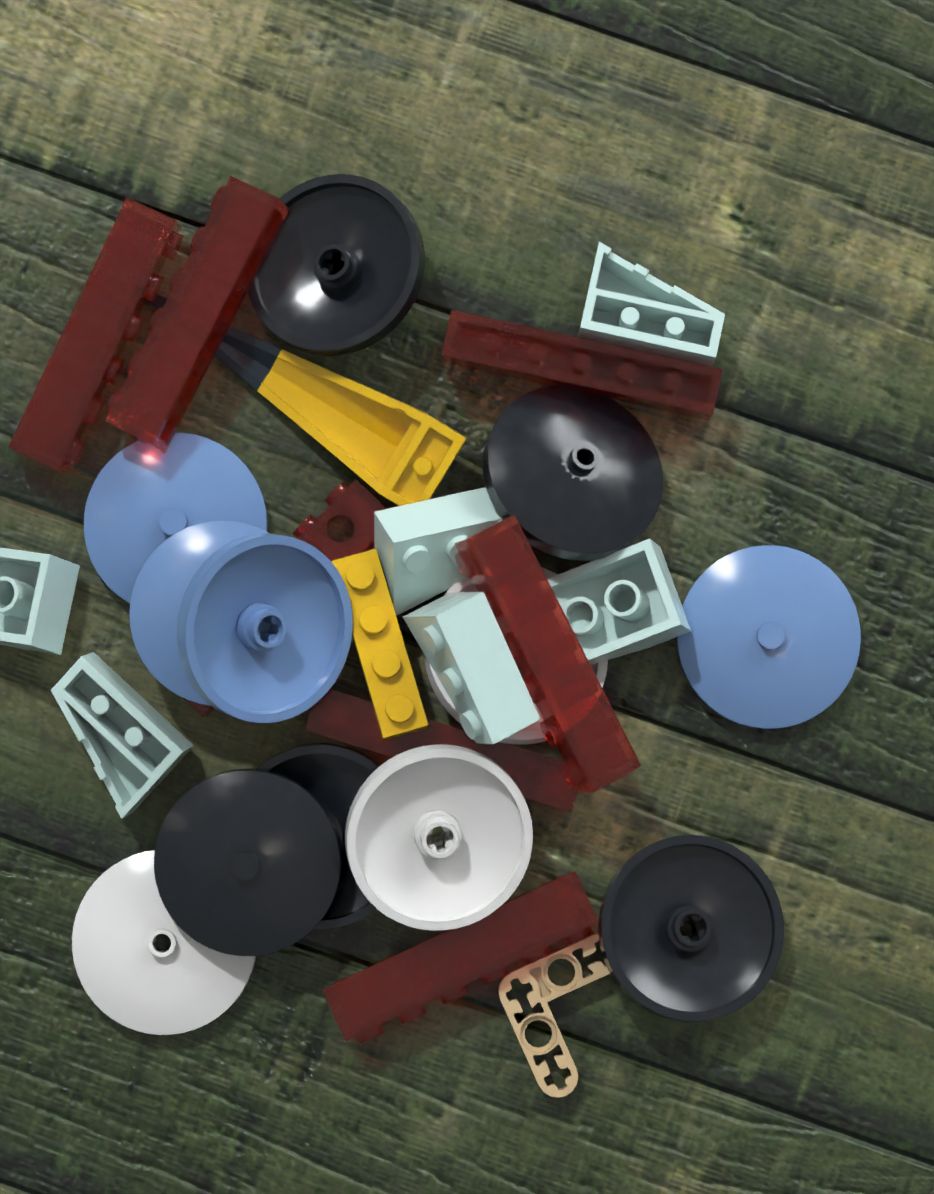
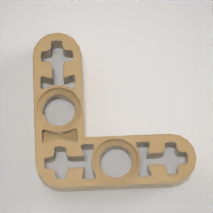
(543, 992)

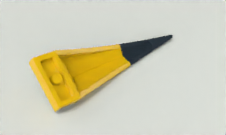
(374, 435)

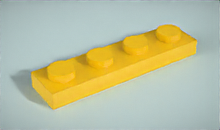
(381, 646)

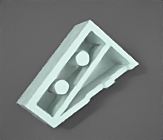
(647, 315)
(419, 545)
(474, 665)
(119, 730)

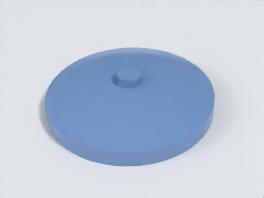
(153, 495)
(160, 592)
(264, 628)
(769, 637)

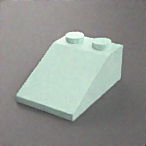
(35, 599)
(621, 602)

